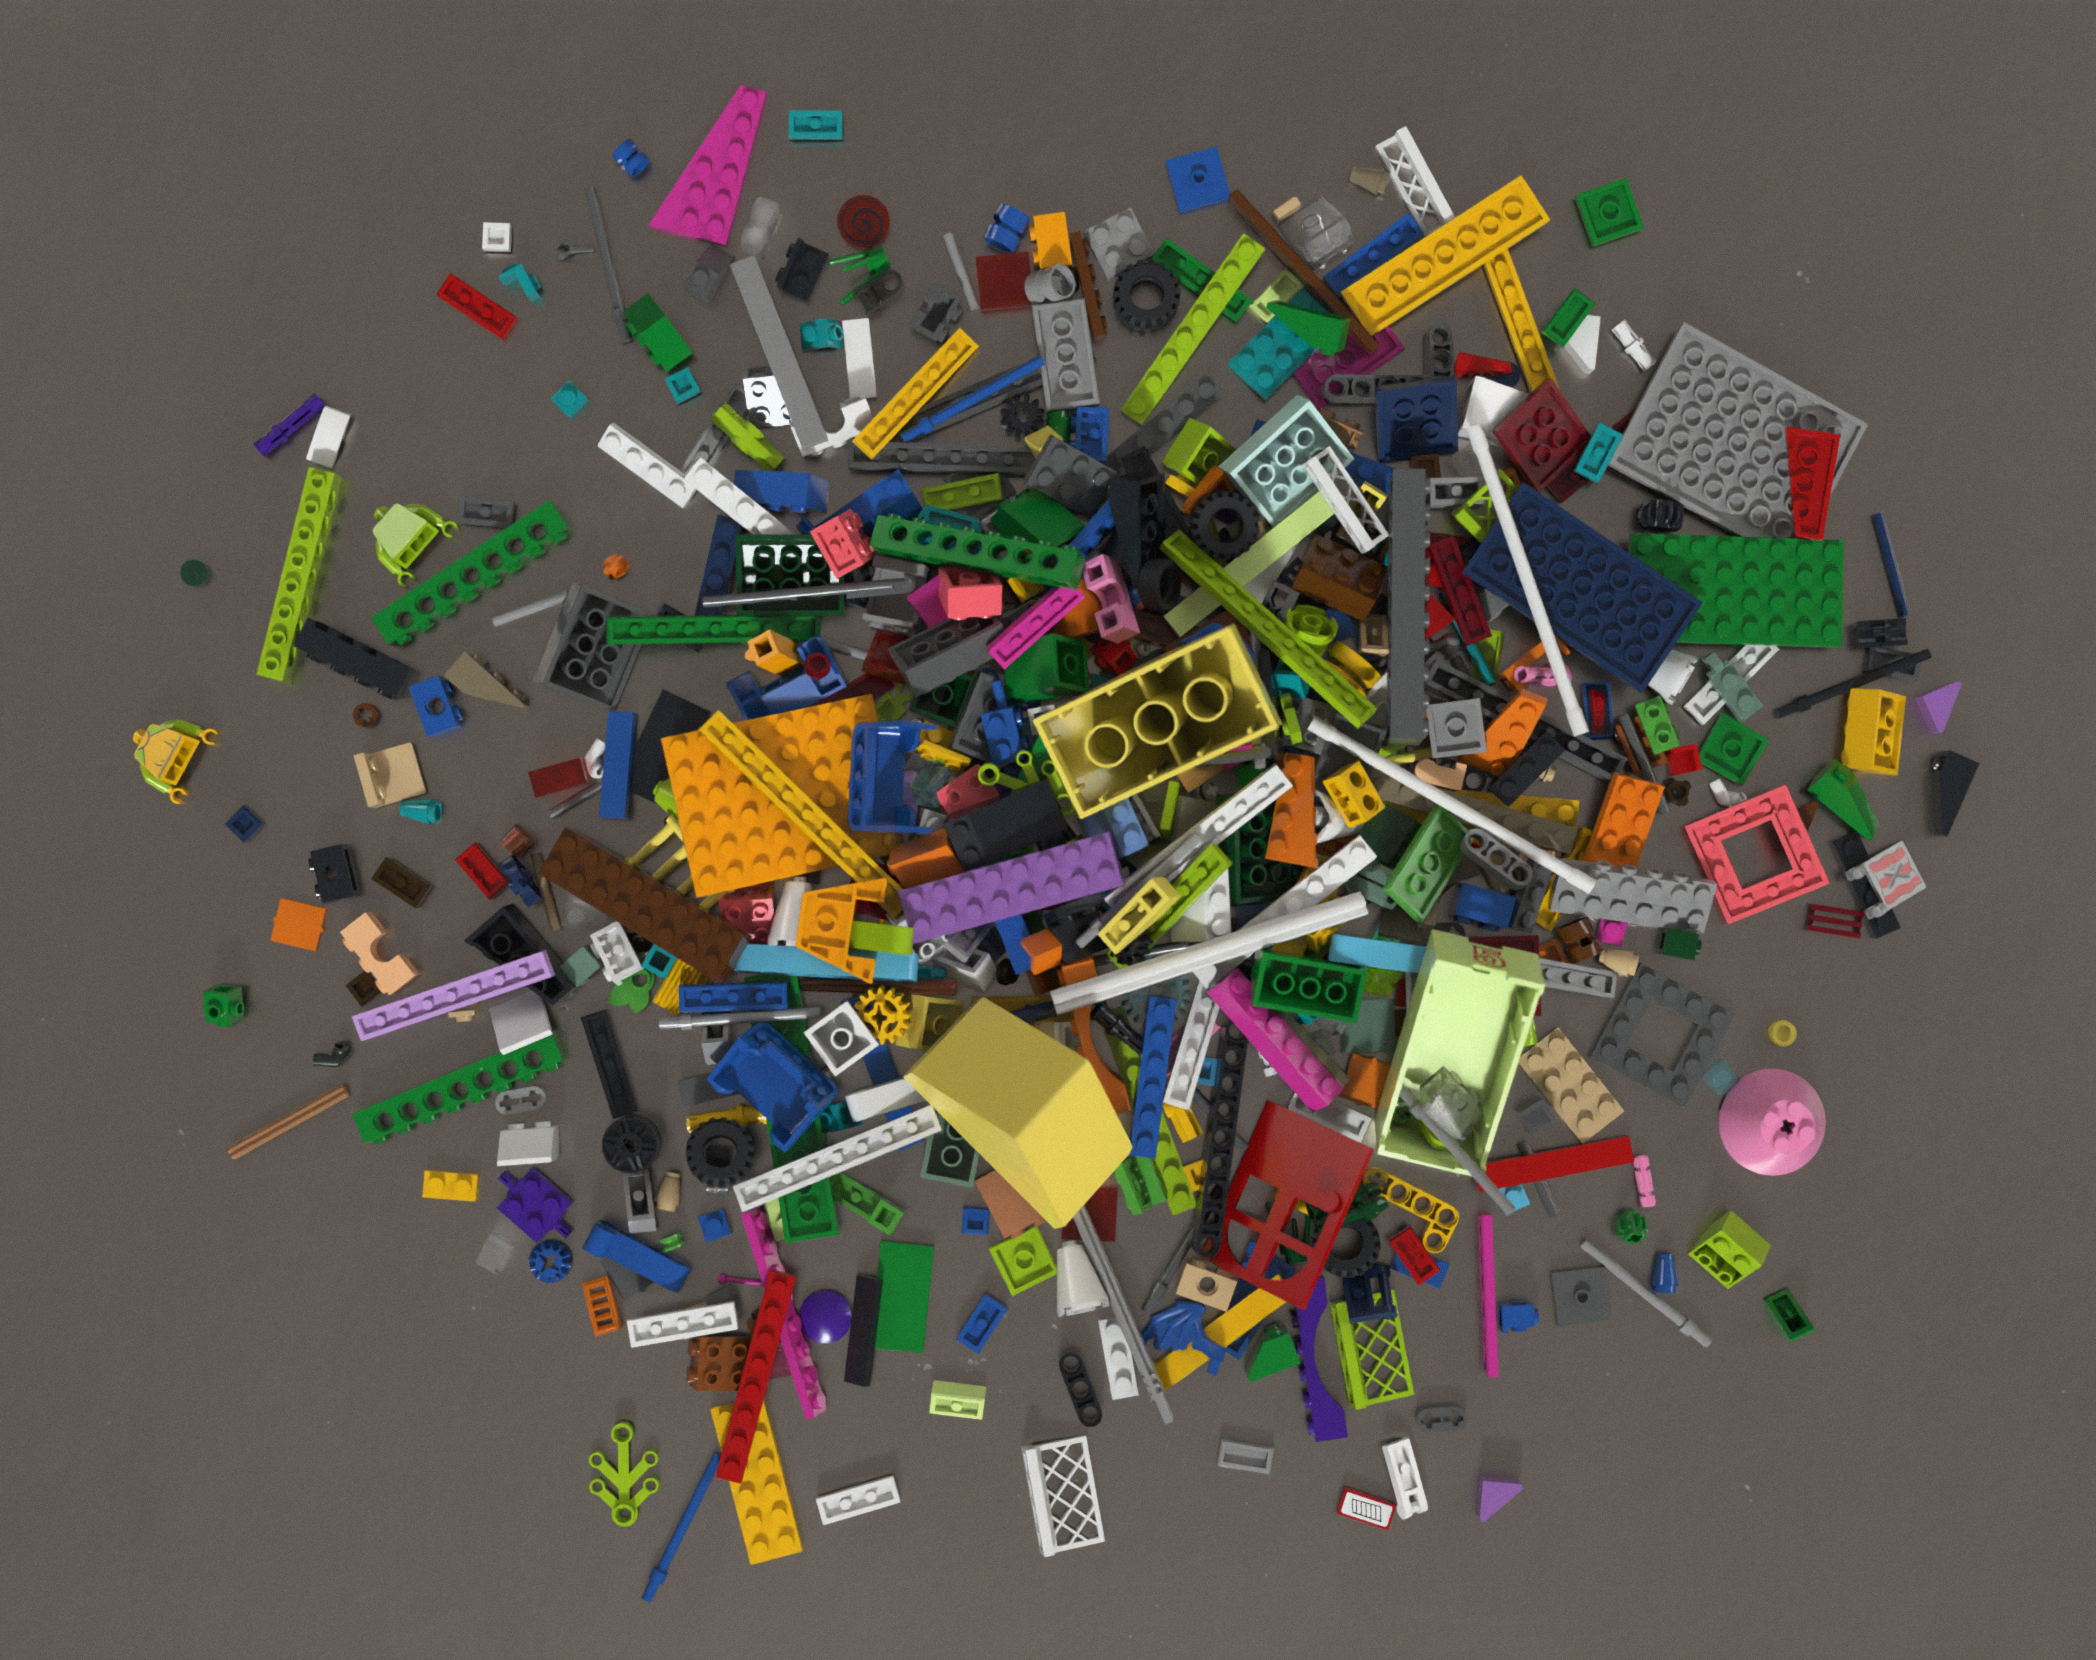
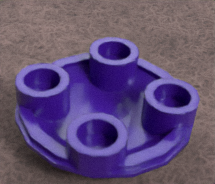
(825, 1316)

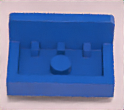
(1005, 734)

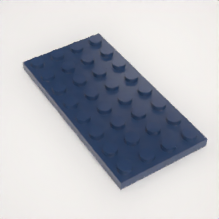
(1589, 586)

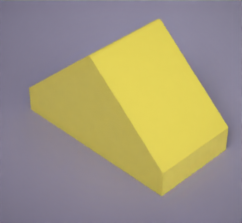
(1157, 720)
(1024, 1108)

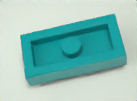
(815, 125)
(1598, 453)

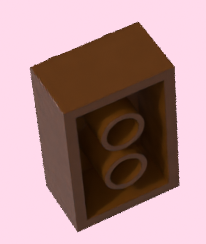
(1339, 577)

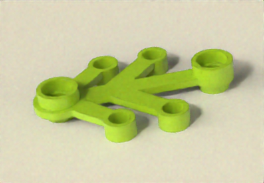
(1031, 776)
(623, 1478)

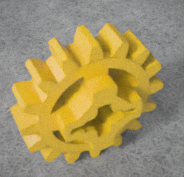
(893, 1012)

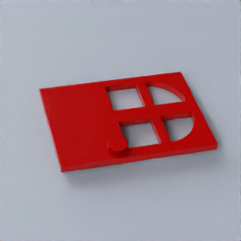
(1304, 1164)

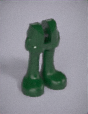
(1365, 1202)

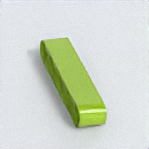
(882, 937)

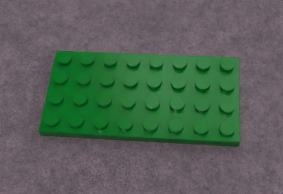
(1753, 587)

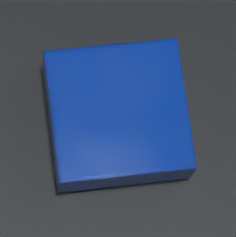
(975, 1220)

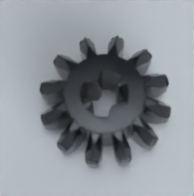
(1027, 408)
(1661, 515)
(1135, 950)

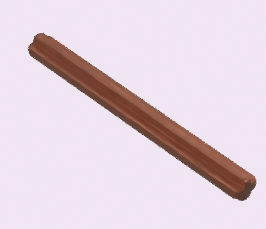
(921, 987)

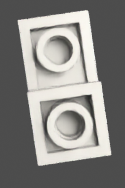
(328, 436)

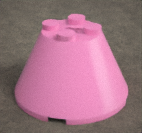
(1772, 1122)

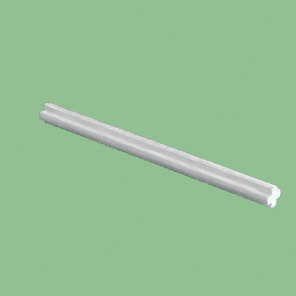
(1209, 952)

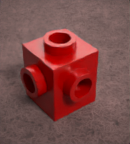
(1113, 655)

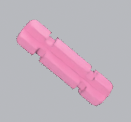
(1644, 1181)

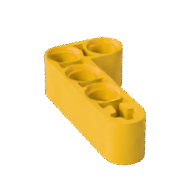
(1407, 1201)

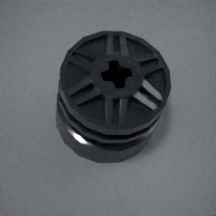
(645, 1133)

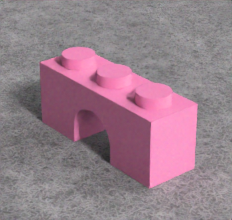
(1106, 580)

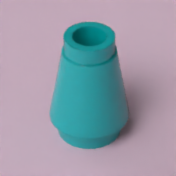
(422, 810)

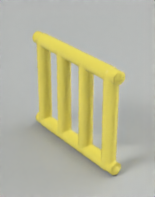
(672, 826)

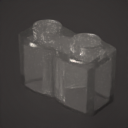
(758, 233)

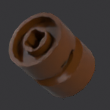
(1579, 930)

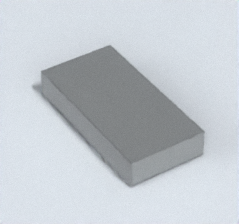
(1245, 1455)

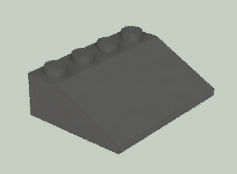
(577, 652)

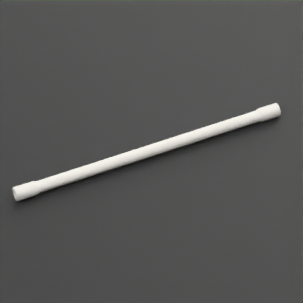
(1481, 449)
(1572, 875)

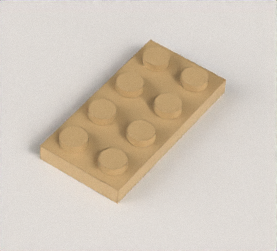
(1569, 1085)

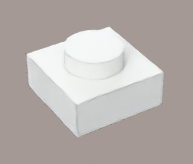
(497, 237)

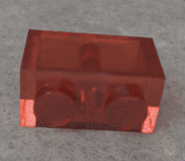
(559, 778)

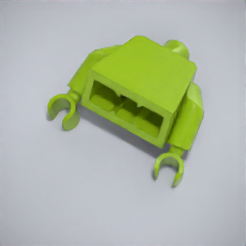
(404, 534)

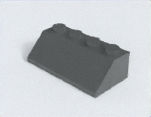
(944, 652)

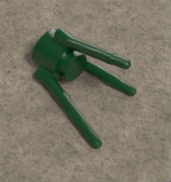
(1291, 1255)

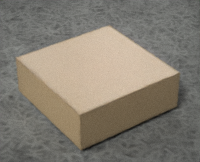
(1286, 209)

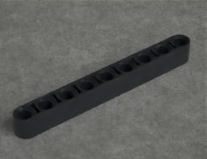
(1223, 1151)

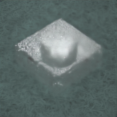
(1464, 462)

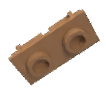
(1344, 430)

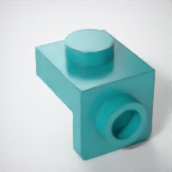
(528, 282)
(821, 334)

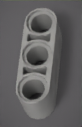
(1509, 860)

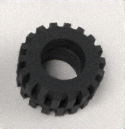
(1146, 273)
(1248, 524)
(720, 1129)
(1364, 1260)

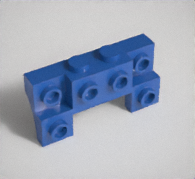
(790, 691)

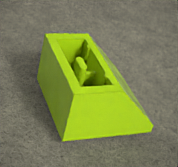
(1730, 1250)

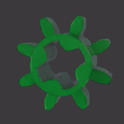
(1631, 1227)

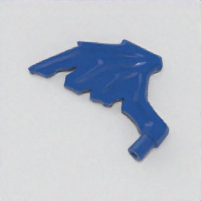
(1179, 1328)

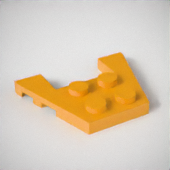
(828, 922)

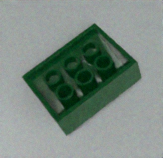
(784, 563)
(1250, 874)

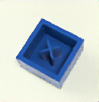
(1481, 905)

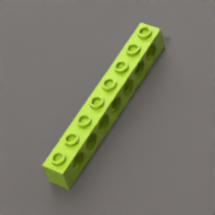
(299, 574)

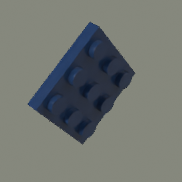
(1416, 418)

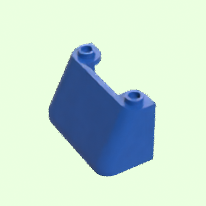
(775, 1082)

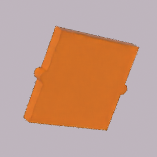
(298, 924)
(1366, 1080)

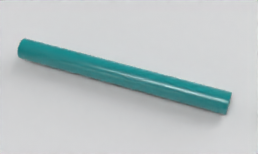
(1473, 649)

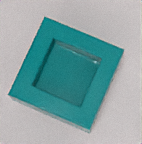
(682, 385)
(569, 399)

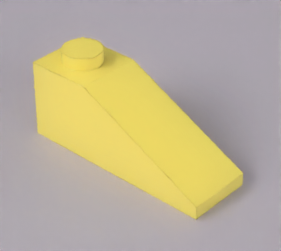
(1139, 913)

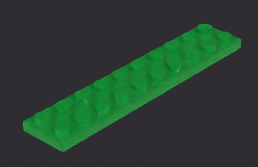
(812, 1209)

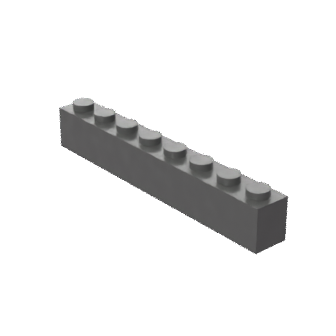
(1579, 749)

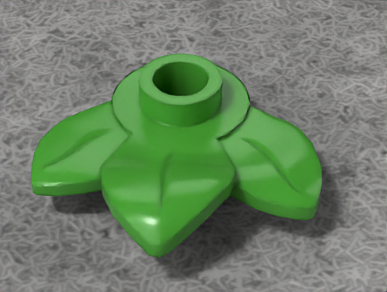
(632, 992)

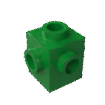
(223, 1004)

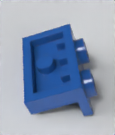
(1091, 431)

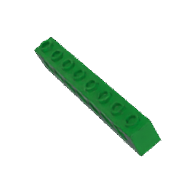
(1065, 573)
(389, 618)
(369, 1119)

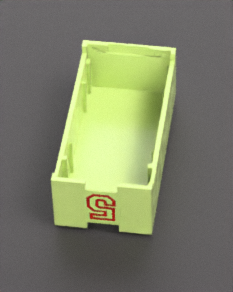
(1471, 1018)

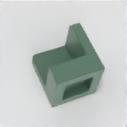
(580, 966)

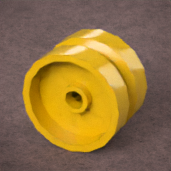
(1352, 667)

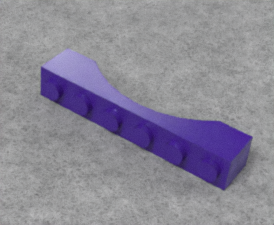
(1326, 1413)

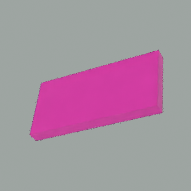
(1348, 361)

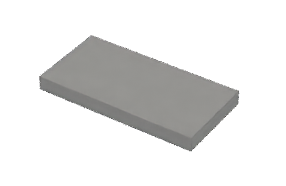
(1067, 355)

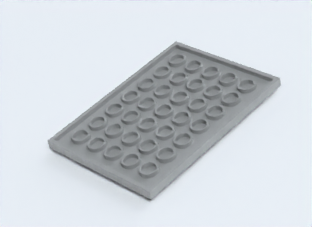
(1718, 438)

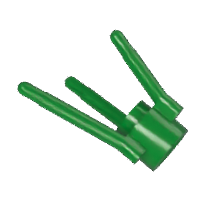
(874, 259)

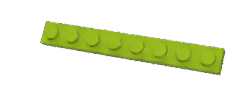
(1192, 329)
(1167, 1158)

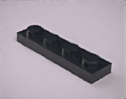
(1851, 853)

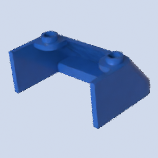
(879, 776)

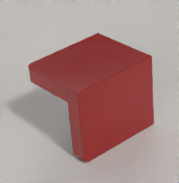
(1683, 760)

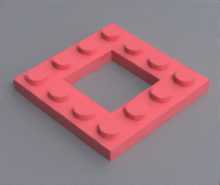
(1780, 808)

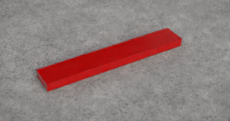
(1559, 1162)

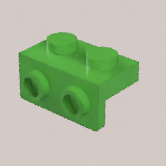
(1657, 725)
(1139, 1183)

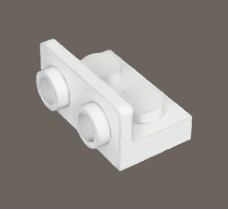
(616, 953)

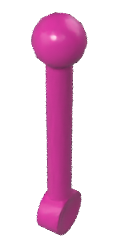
(722, 1279)

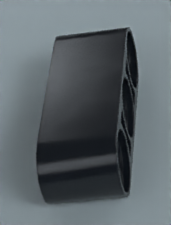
(1083, 1400)

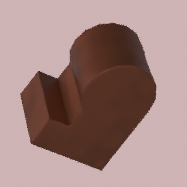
(518, 841)

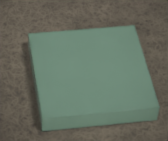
(1373, 1029)

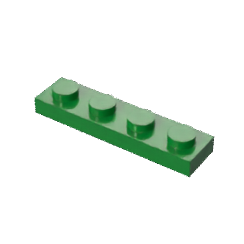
(1196, 276)

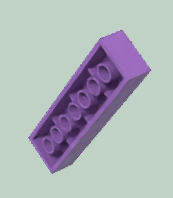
(1012, 887)

